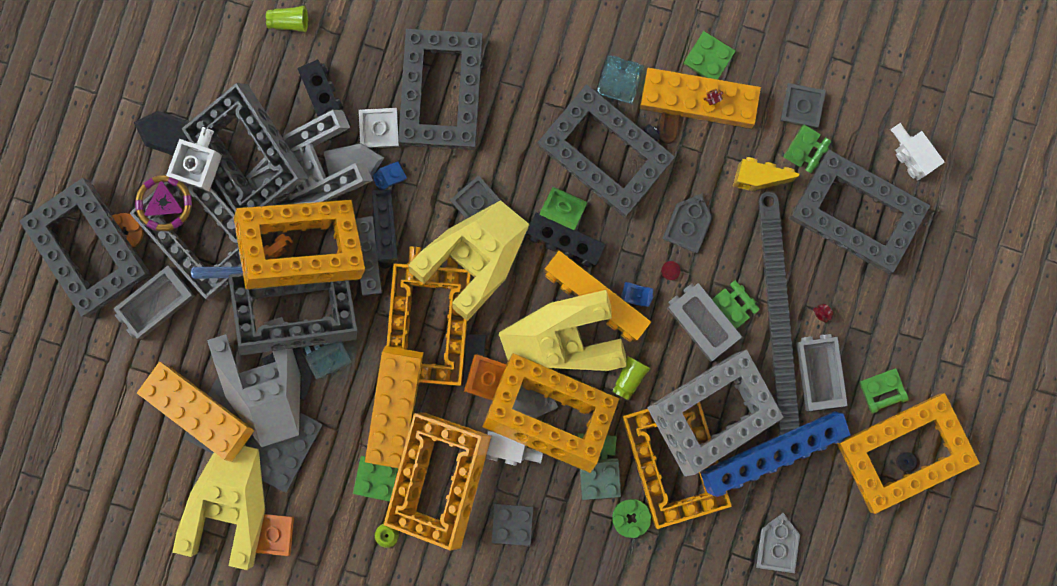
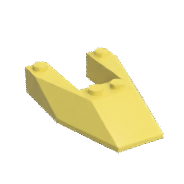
(482, 246)
(553, 338)
(227, 494)

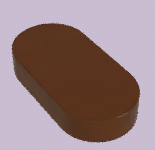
(669, 127)

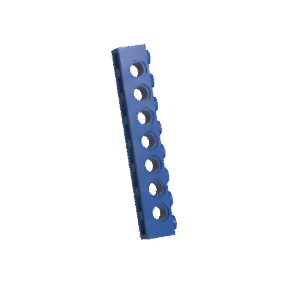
(713, 475)

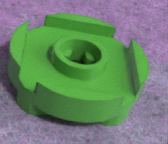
(642, 517)

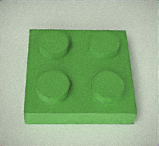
(709, 56)
(563, 208)
(375, 480)

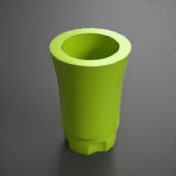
(288, 19)
(630, 378)

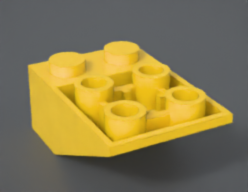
(757, 176)

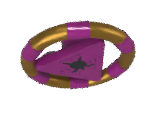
(163, 203)

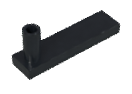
(384, 227)

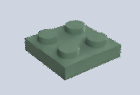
(602, 481)

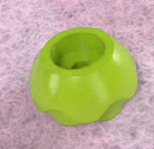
(388, 541)

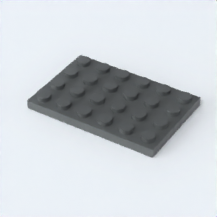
(279, 460)

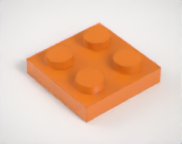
(484, 377)
(276, 535)

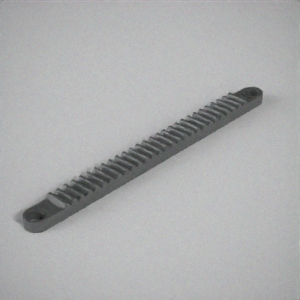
(778, 314)

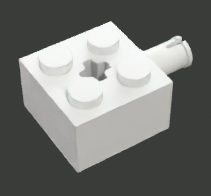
(916, 153)
(204, 158)
(510, 450)

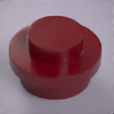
(670, 270)

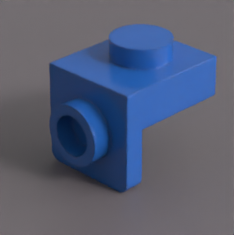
(389, 176)
(637, 294)

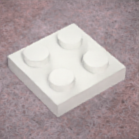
(379, 127)

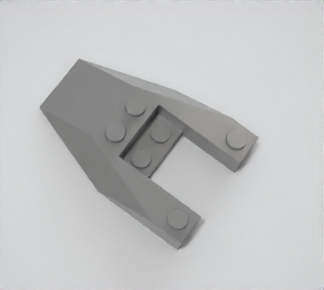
(317, 186)
(263, 396)

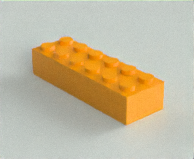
(684, 96)
(579, 282)
(393, 405)
(195, 411)

